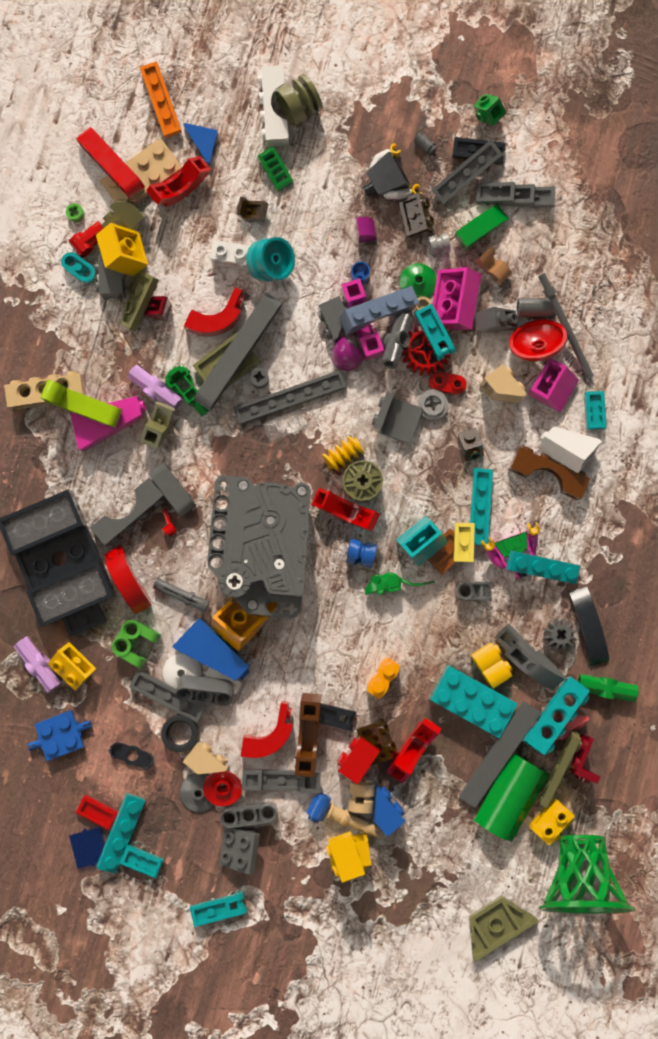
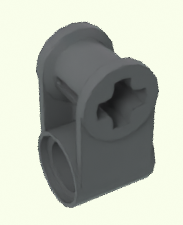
(477, 591)

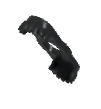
(120, 750)

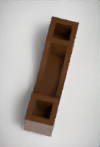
(570, 482)
(308, 734)

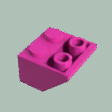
(553, 385)

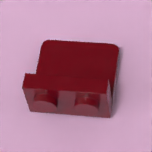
(579, 759)

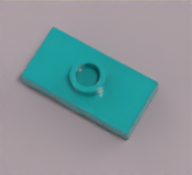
(595, 410)
(141, 861)

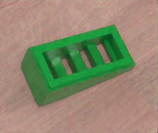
(267, 154)

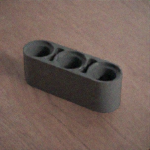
(172, 489)
(204, 690)
(241, 820)

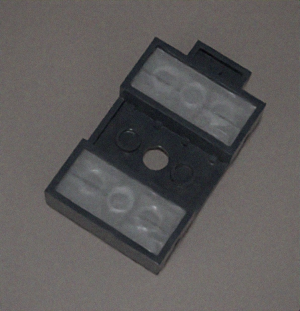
(64, 591)

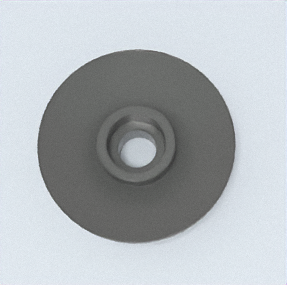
(187, 793)

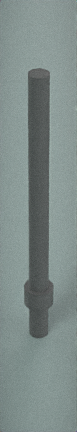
(549, 292)

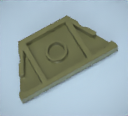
(496, 925)

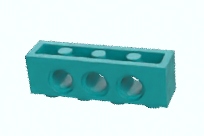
(534, 735)

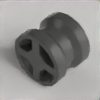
(259, 382)

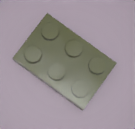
(208, 362)

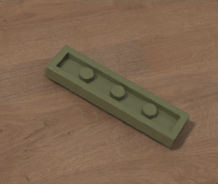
(562, 763)

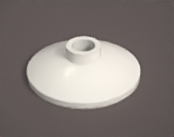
(180, 662)

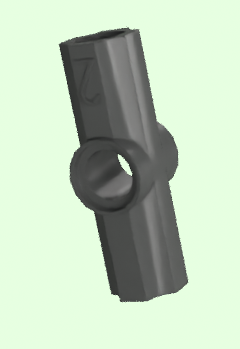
(396, 340)

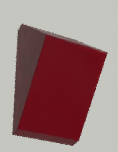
(158, 308)

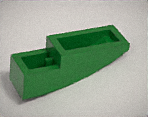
(480, 227)

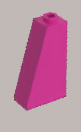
(90, 433)

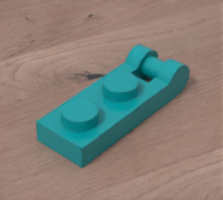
(434, 331)
(218, 909)

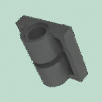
(240, 849)

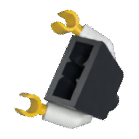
(388, 176)

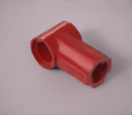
(84, 242)

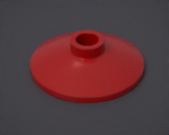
(219, 794)

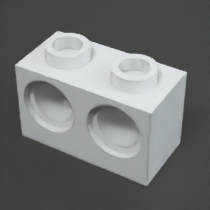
(229, 255)

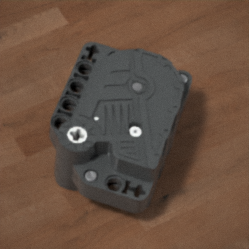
(262, 544)

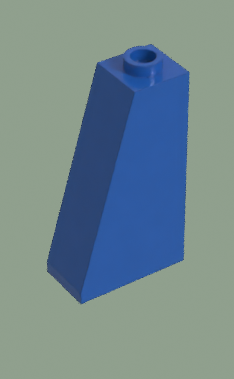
(212, 650)

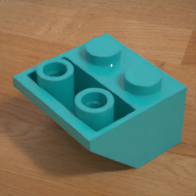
(422, 540)

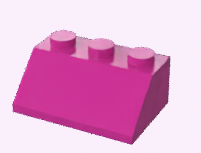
(456, 297)

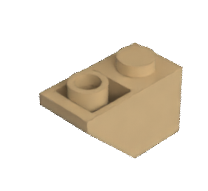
(205, 761)

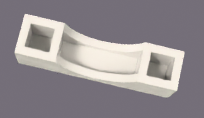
(275, 127)

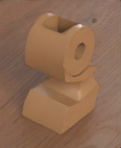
(495, 268)

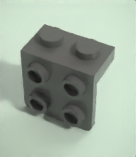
(397, 418)

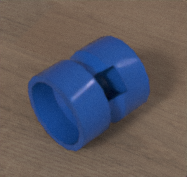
(361, 553)

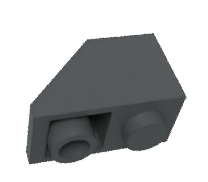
(110, 283)
(329, 314)
(496, 320)

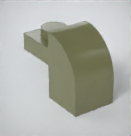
(125, 210)
(158, 426)

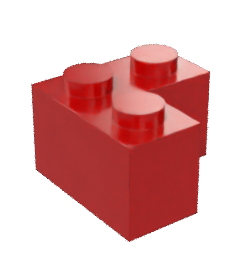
(358, 759)

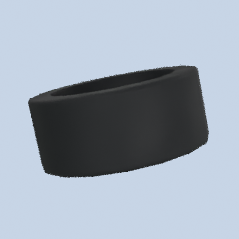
(170, 744)

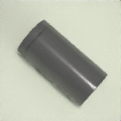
(534, 307)

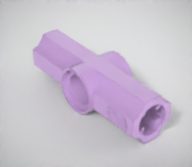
(154, 387)
(37, 664)

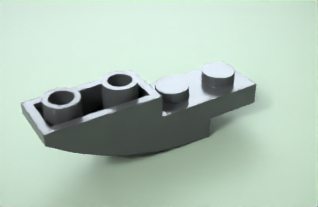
(528, 660)

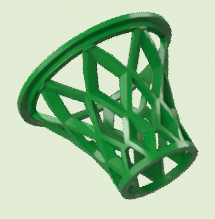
(564, 878)

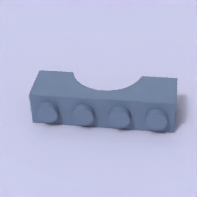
(364, 314)

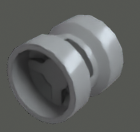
(437, 244)

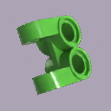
(124, 635)

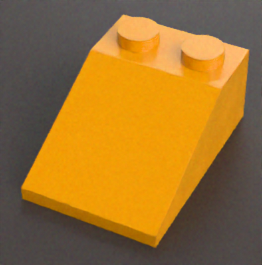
(236, 625)

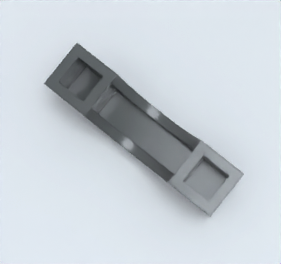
(147, 497)

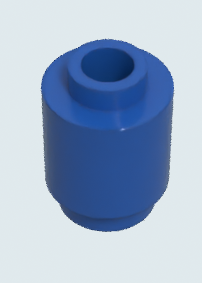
(318, 807)

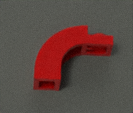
(181, 184)
(219, 323)
(345, 510)
(126, 580)
(263, 746)
(412, 749)

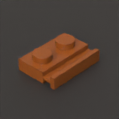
(443, 559)

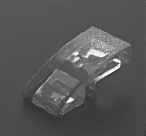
(284, 426)

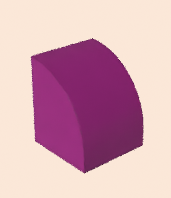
(365, 229)

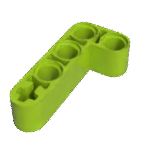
(80, 404)

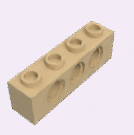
(16, 388)

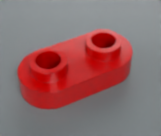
(447, 384)

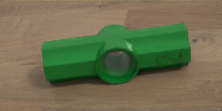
(609, 687)

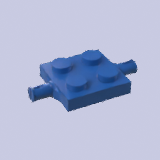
(59, 735)

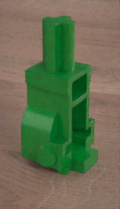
(175, 375)

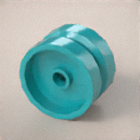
(270, 259)

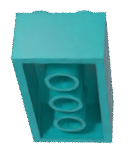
(473, 701)

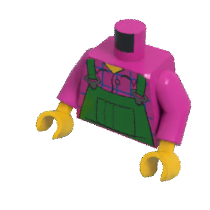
(524, 542)

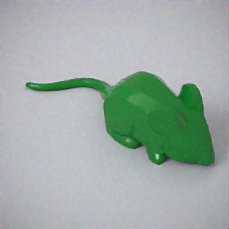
(388, 582)

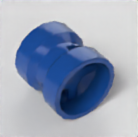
(360, 269)

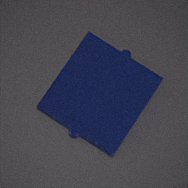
(87, 846)

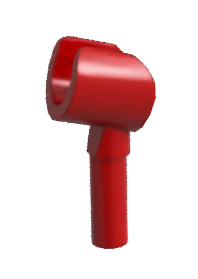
(170, 528)

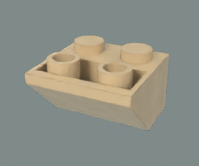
(502, 386)

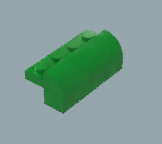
(511, 797)

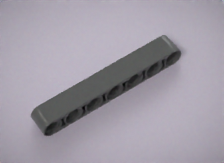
(238, 351)

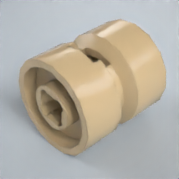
(362, 790)

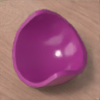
(346, 355)

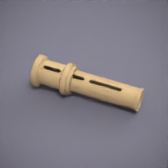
(345, 818)

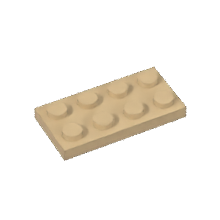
(151, 165)

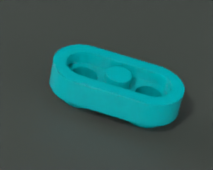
(79, 268)

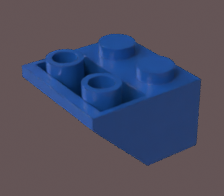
(386, 813)

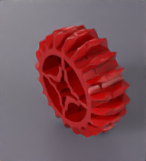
(426, 366)

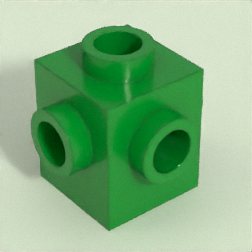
(489, 109)

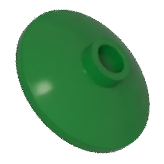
(410, 273)

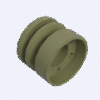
(300, 98)
(354, 490)

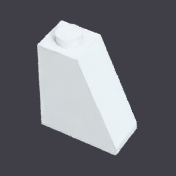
(569, 447)

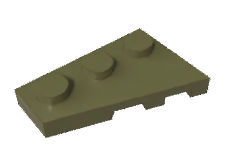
(141, 293)

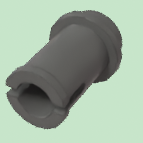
(428, 146)

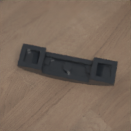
(590, 625)

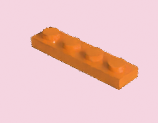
(160, 99)

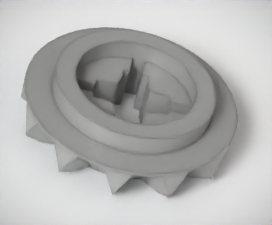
(437, 397)

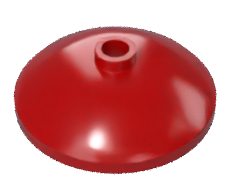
(538, 340)

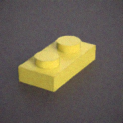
(463, 542)

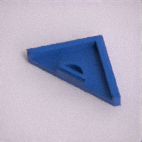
(204, 140)

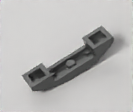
(279, 780)

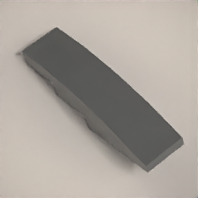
(515, 195)

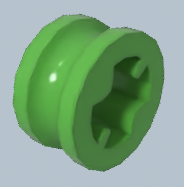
(74, 206)

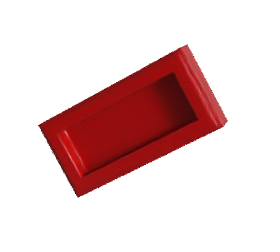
(97, 812)

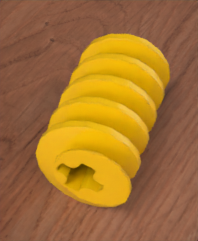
(343, 453)

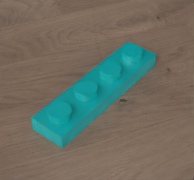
(481, 503)
(543, 567)
(120, 833)

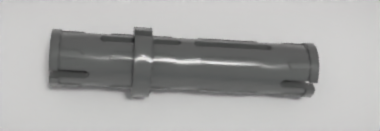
(188, 598)

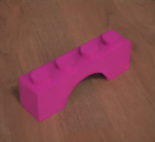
(367, 337)

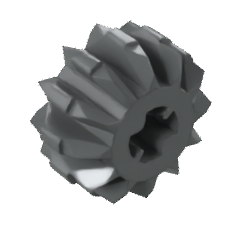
(552, 634)

